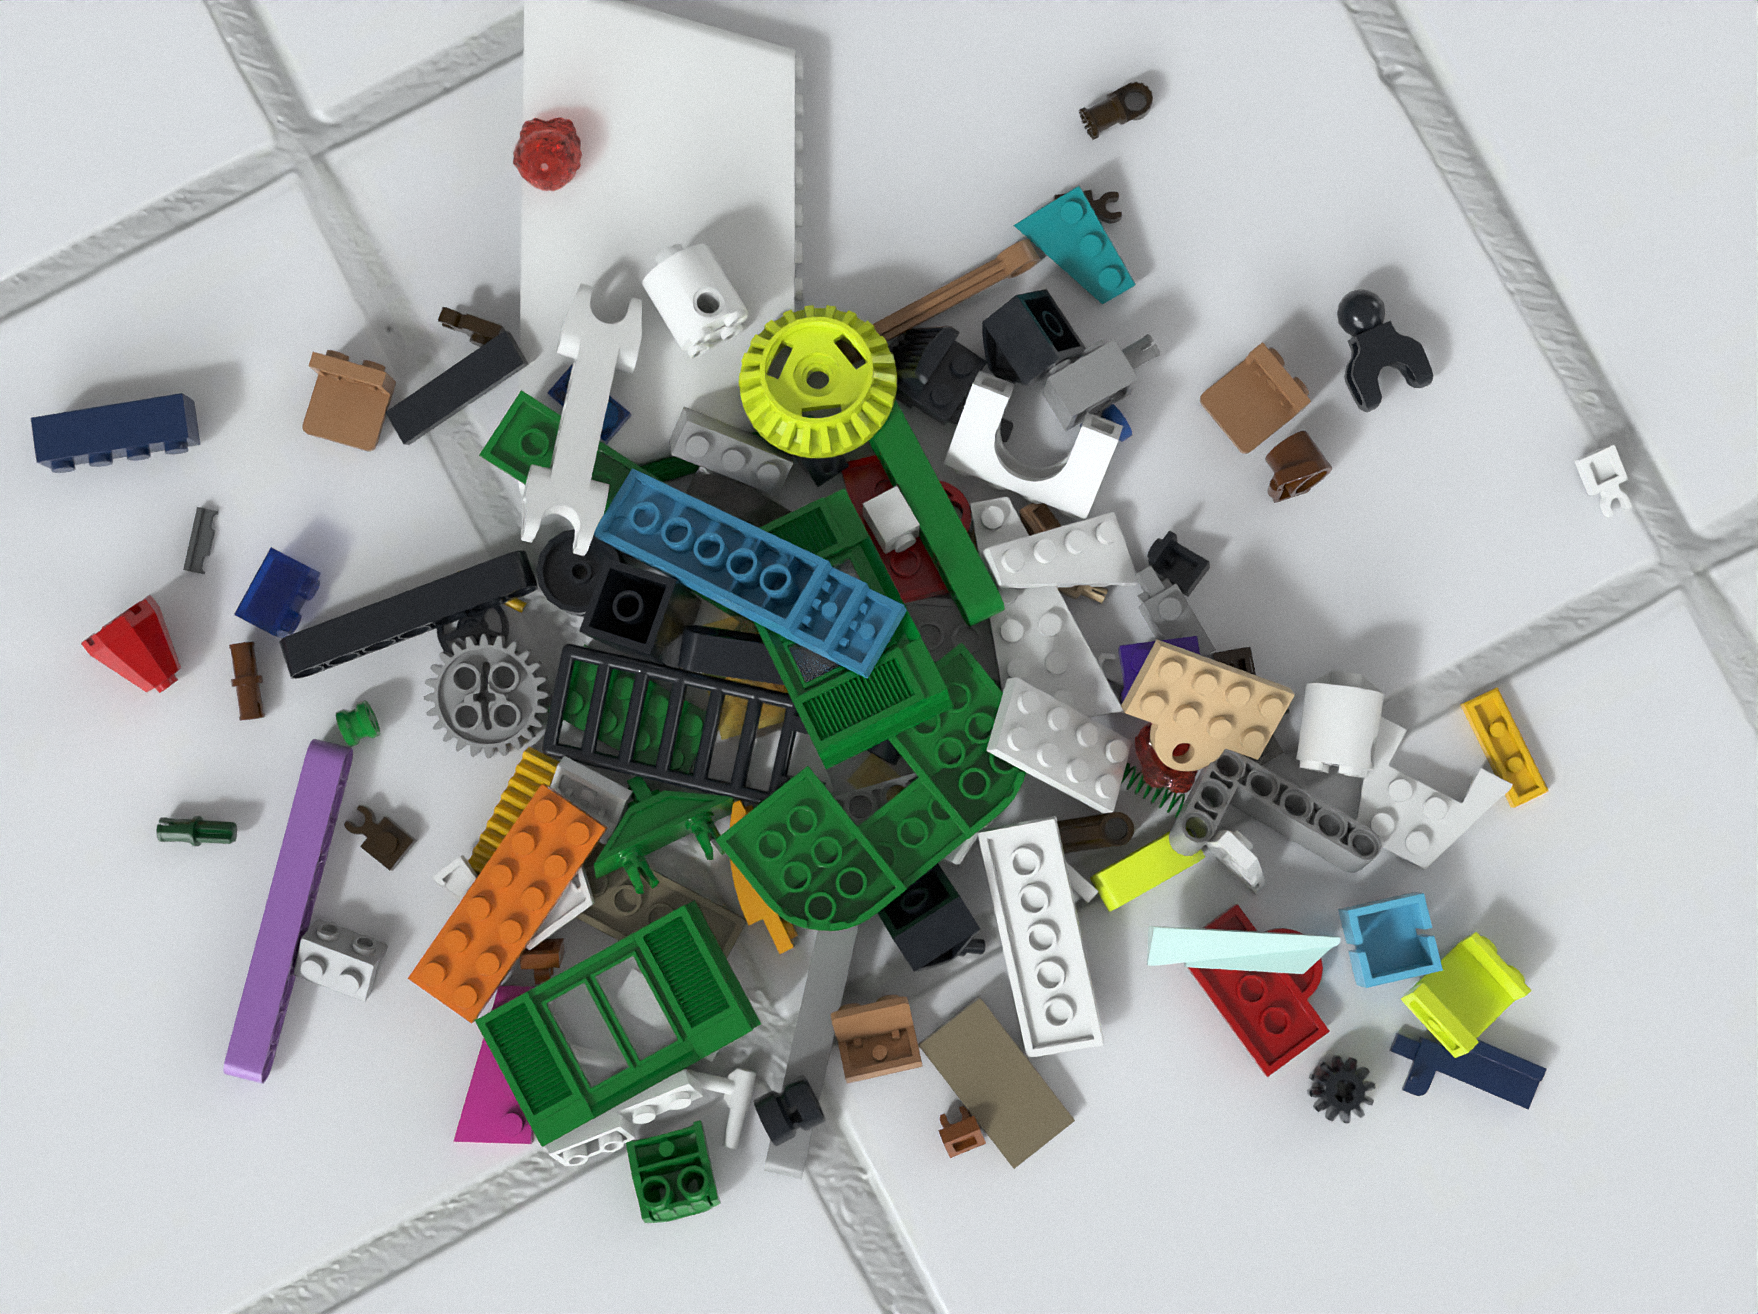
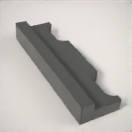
(200, 540)

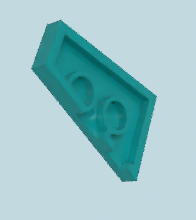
(1079, 244)

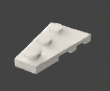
(1235, 853)

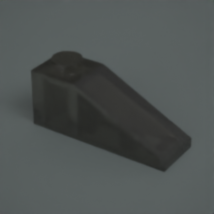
(734, 498)

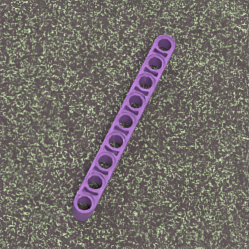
(288, 911)

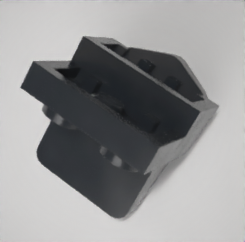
(934, 370)

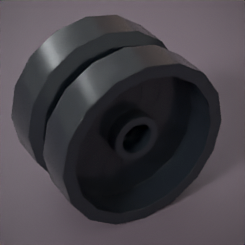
(559, 568)

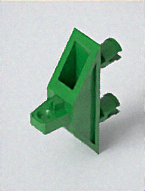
(656, 821)

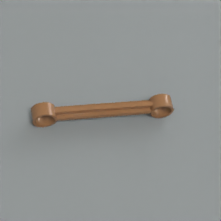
(1008, 264)

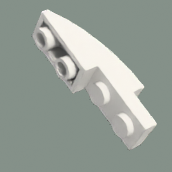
(616, 1127)

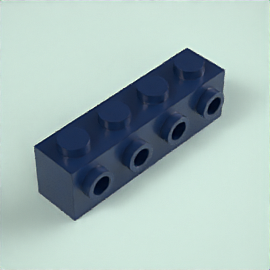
(115, 432)

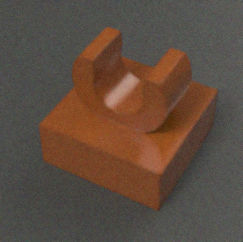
(543, 959)
(961, 1135)

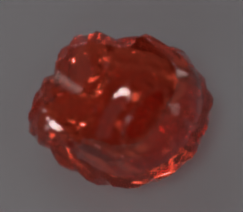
(548, 143)
(1155, 771)

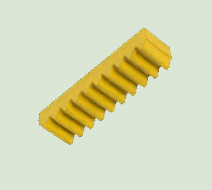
(529, 775)

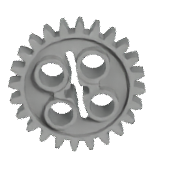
(452, 695)

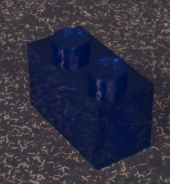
(278, 594)

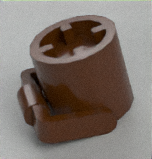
(1296, 467)

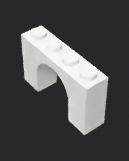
(981, 453)

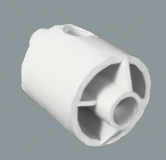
(695, 297)
(1340, 724)

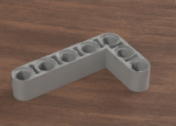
(1271, 811)

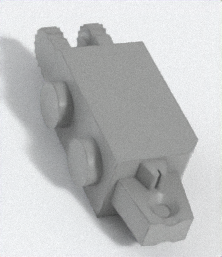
(1168, 611)

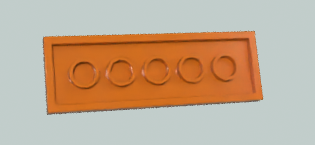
(507, 903)

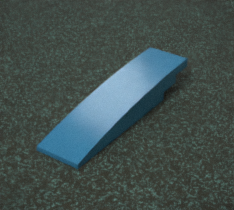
(751, 572)

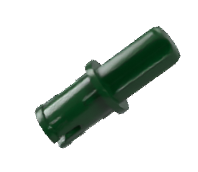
(196, 831)

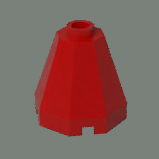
(137, 647)

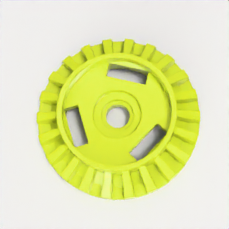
(778, 404)

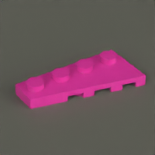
(490, 1106)

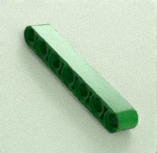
(939, 523)

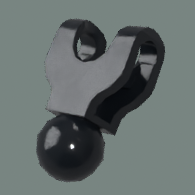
(1375, 347)

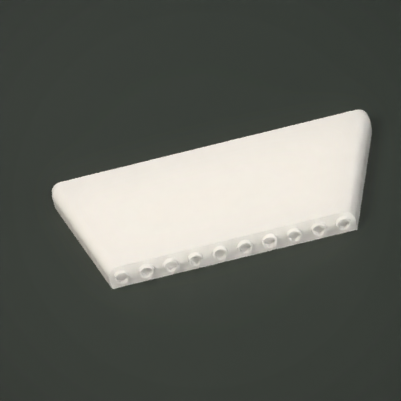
(681, 146)

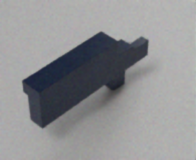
(1482, 1068)

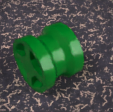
(358, 723)

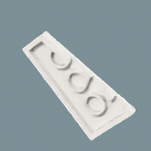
(1066, 556)

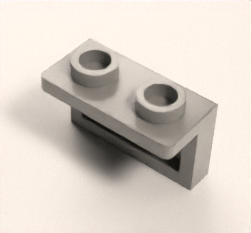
(339, 959)

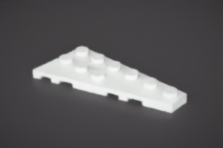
(1036, 630)

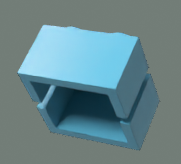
(1388, 941)

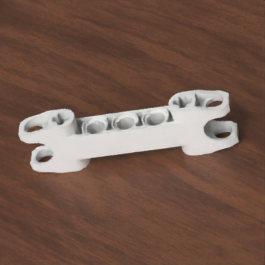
(567, 484)

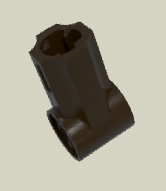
(1090, 834)

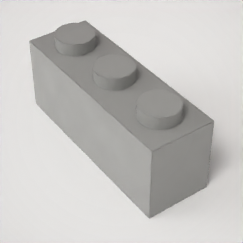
(730, 451)

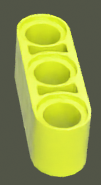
(1141, 871)

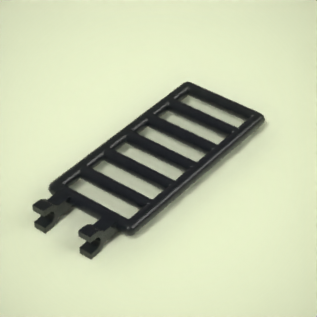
(681, 680)

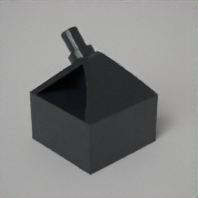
(1029, 338)
(931, 922)

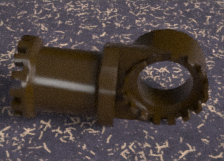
(1114, 109)

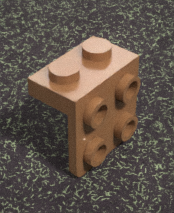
(1255, 399)
(348, 400)
(876, 1038)

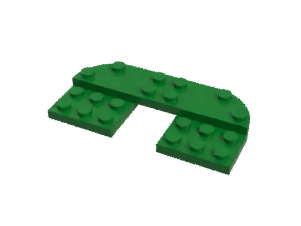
(835, 875)

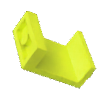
(1466, 994)

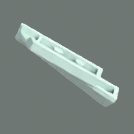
(1236, 949)

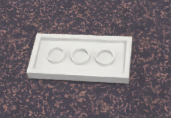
(1059, 745)

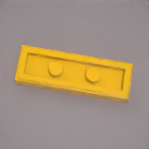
(1504, 746)

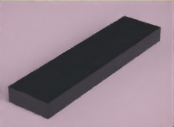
(456, 388)

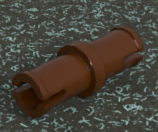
(247, 681)

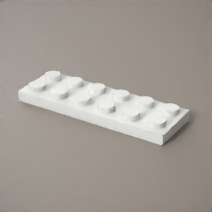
(1041, 937)

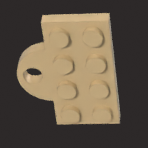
(1204, 706)

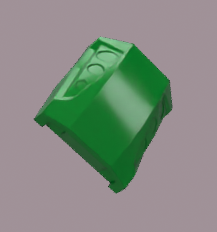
(673, 1174)

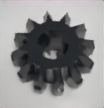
(1327, 1089)

